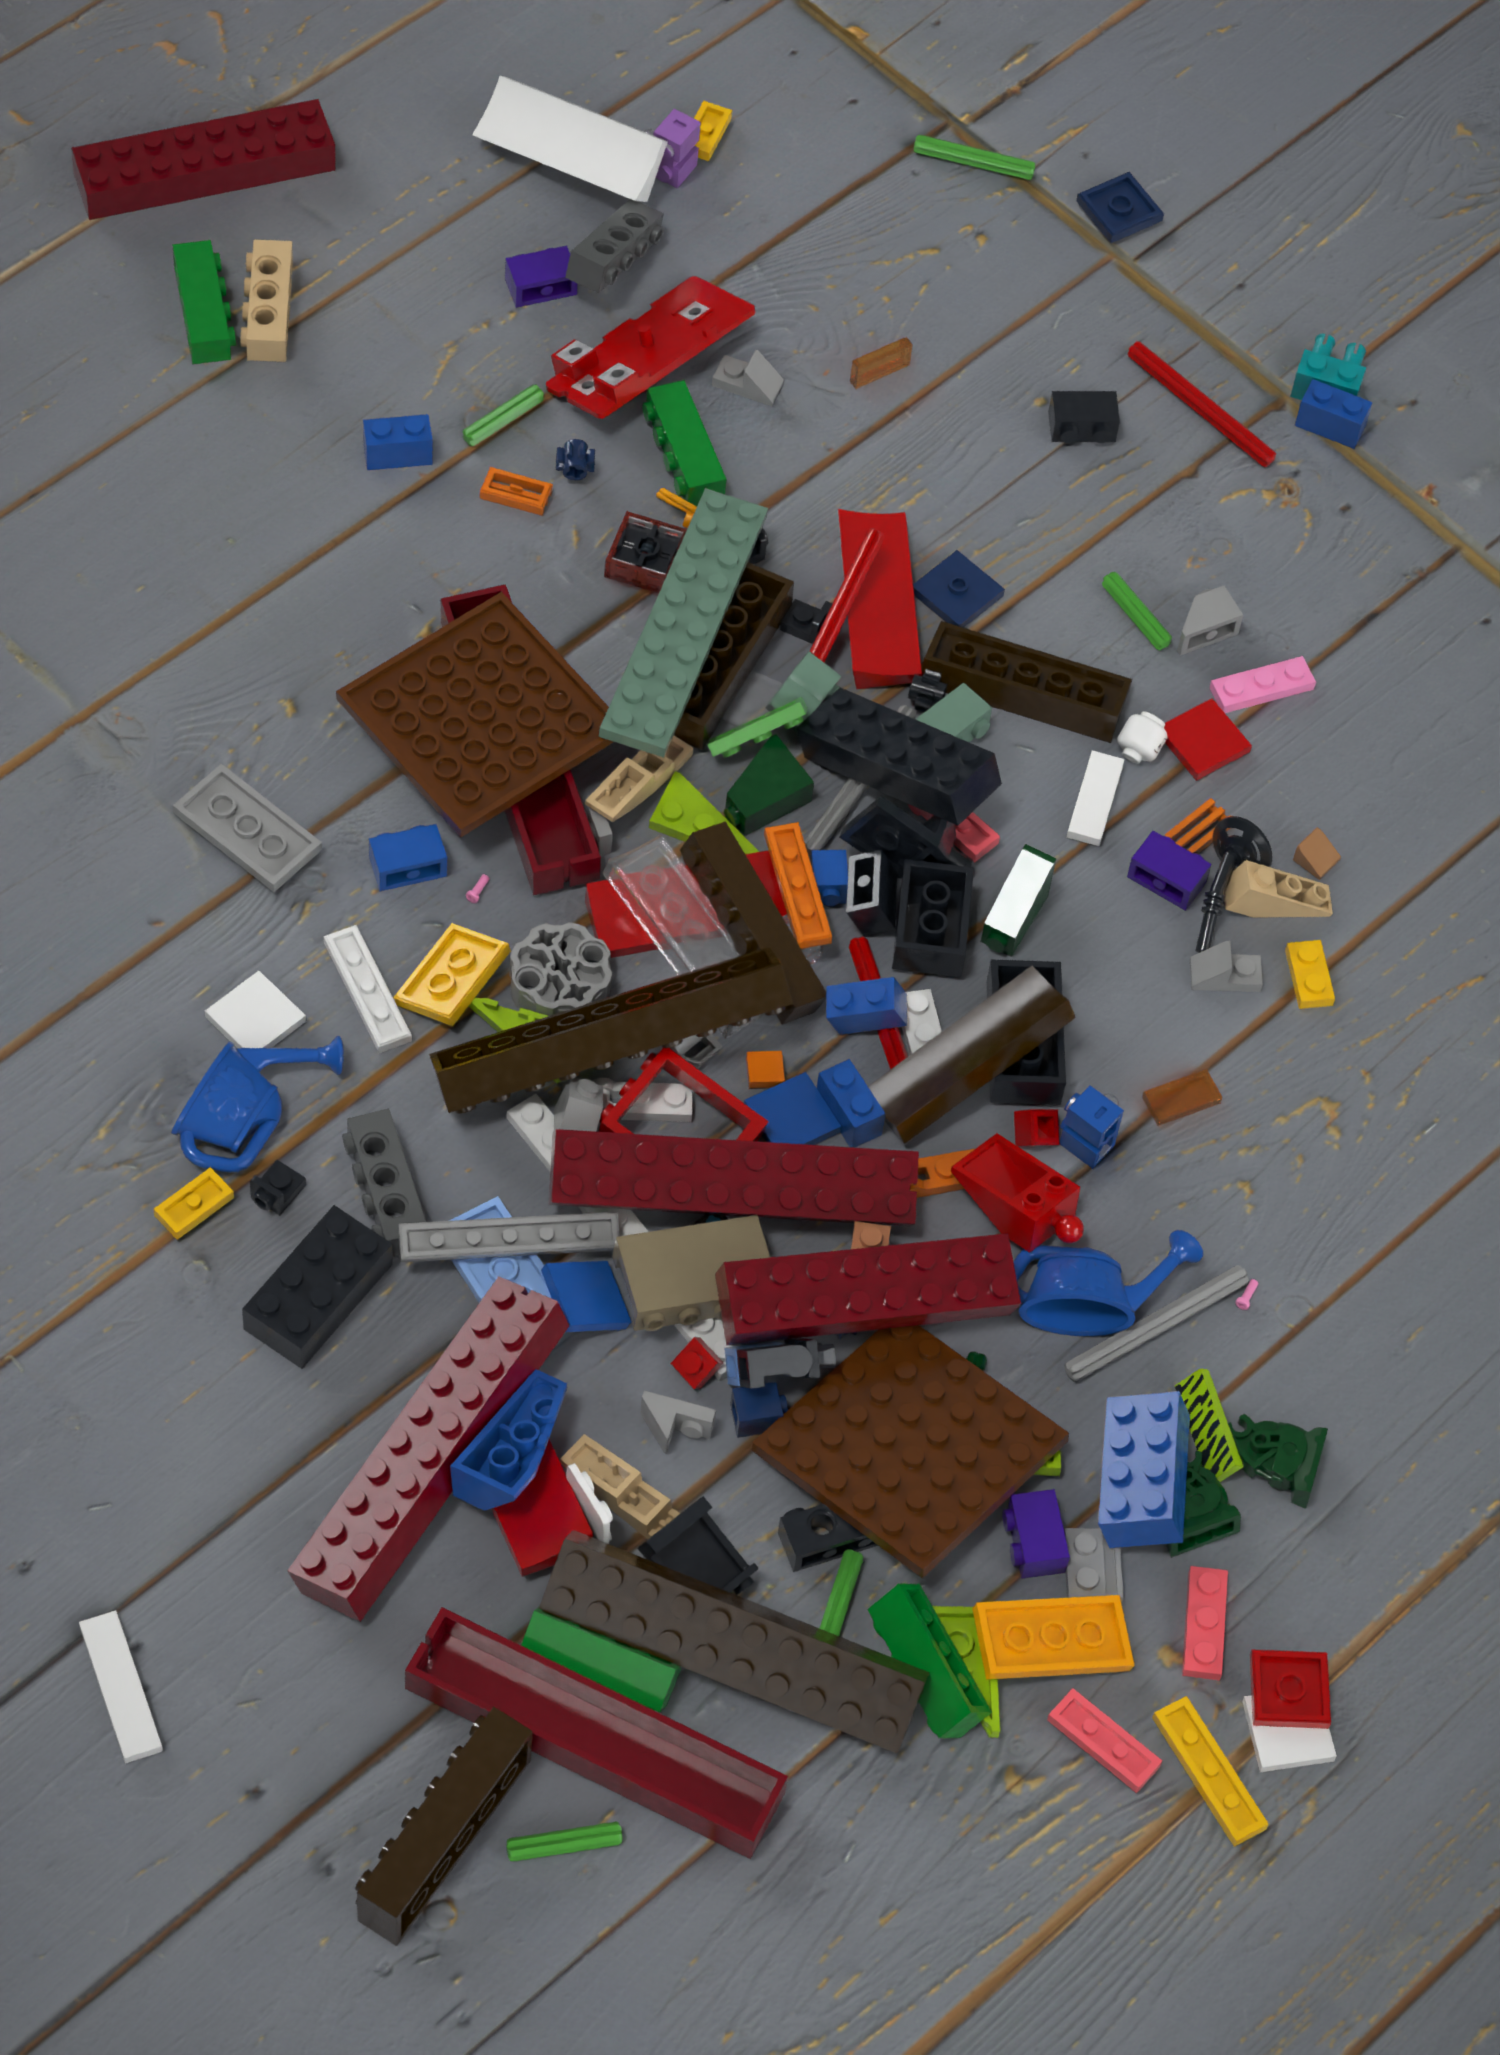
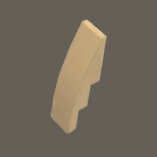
(637, 780)
(621, 1487)

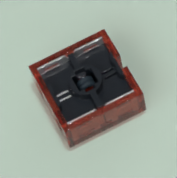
(643, 552)

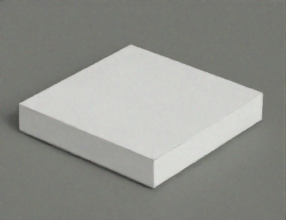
(255, 1014)
(1288, 1746)

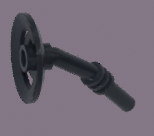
(1232, 853)

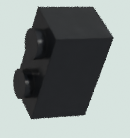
(1083, 416)
(872, 892)

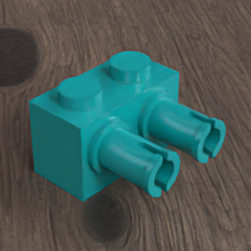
(1338, 373)

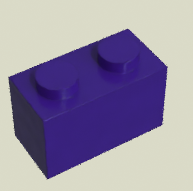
(539, 276)
(1169, 870)
(1037, 1534)

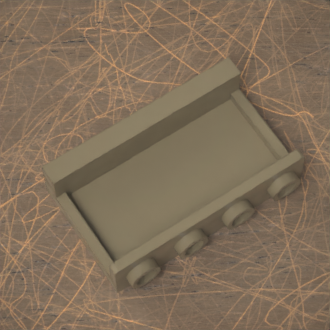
(675, 1268)

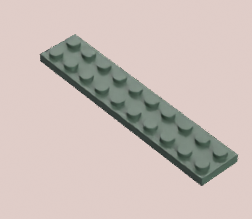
(683, 623)

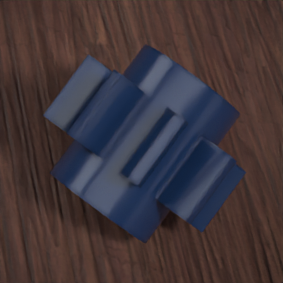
(575, 459)

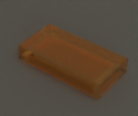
(881, 362)
(1182, 1097)

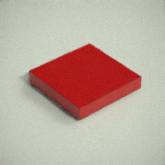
(1205, 739)
(1290, 1689)

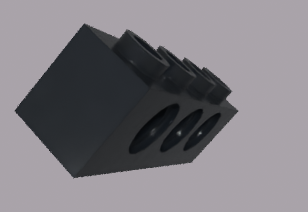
(807, 1548)

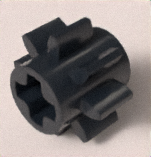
(927, 690)

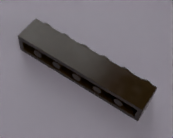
(750, 913)

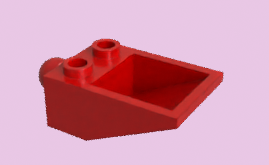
(1020, 1193)

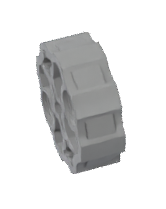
(542, 964)

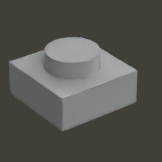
(601, 832)

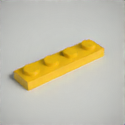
(1210, 1771)

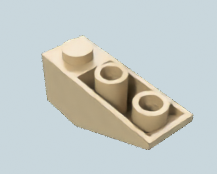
(1270, 892)

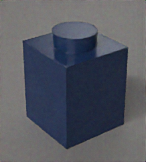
(756, 1408)

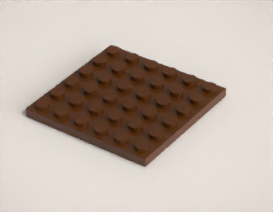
(479, 713)
(910, 1444)

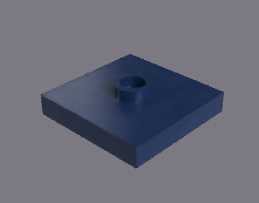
(1120, 207)
(957, 590)

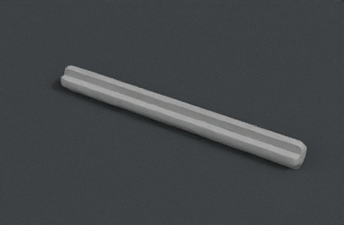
(840, 806)
(1156, 1323)

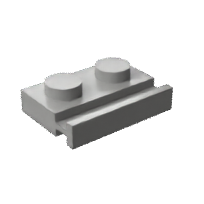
(1092, 1565)

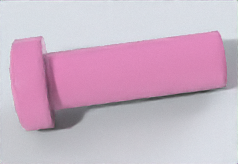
(473, 896)
(1243, 1301)

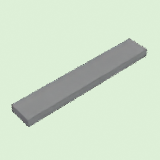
(508, 1236)

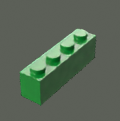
(202, 301)
(684, 441)
(919, 1639)
(603, 1659)

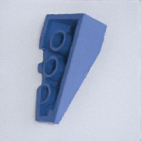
(510, 1446)

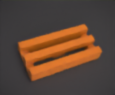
(514, 495)
(1208, 807)

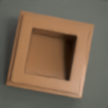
(1316, 854)

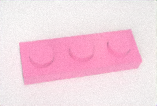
(1262, 684)

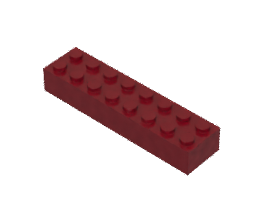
(203, 159)
(867, 1289)

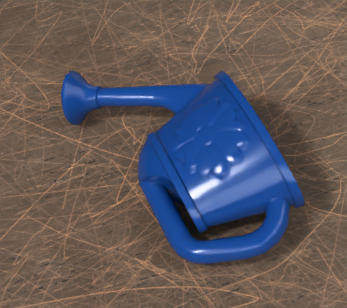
(240, 1101)
(1084, 1290)

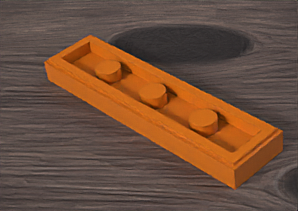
(798, 885)

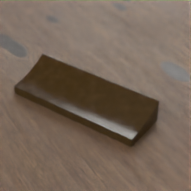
(1029, 681)
(970, 1053)

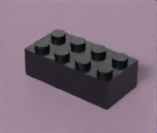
(1040, 1073)
(317, 1286)

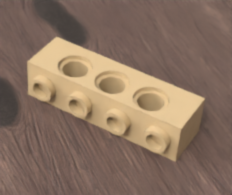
(268, 300)

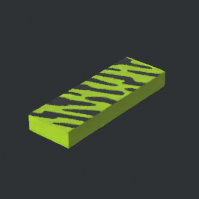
(1209, 1425)

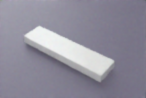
(367, 989)
(120, 1687)

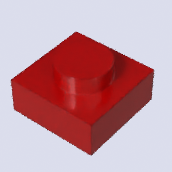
(697, 1363)

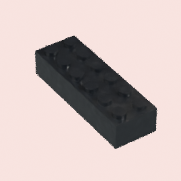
(899, 756)

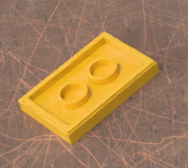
(452, 974)

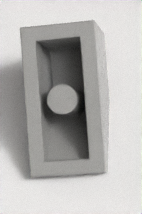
(1210, 620)
(579, 1106)

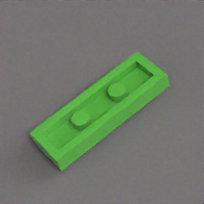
(758, 728)

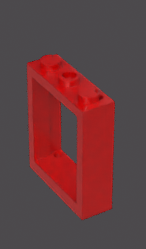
(752, 1123)

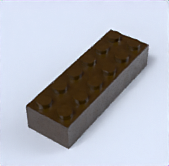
(743, 636)
(443, 1825)

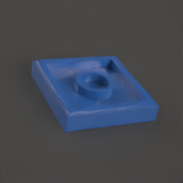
(795, 1112)
(587, 1295)

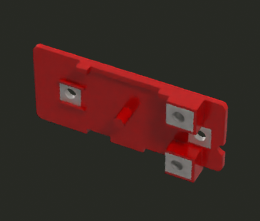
(646, 348)

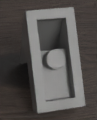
(751, 380)
(1222, 971)
(670, 1414)

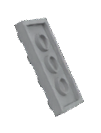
(247, 827)

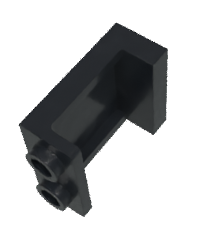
(699, 1550)

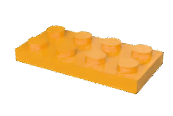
(1053, 1637)

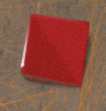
(1036, 1127)

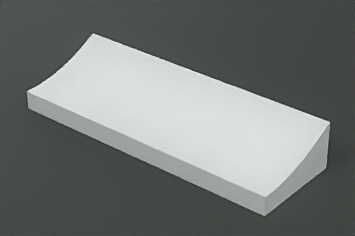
(572, 139)

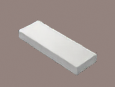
(1095, 798)

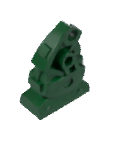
(1281, 1455)
(1206, 1510)

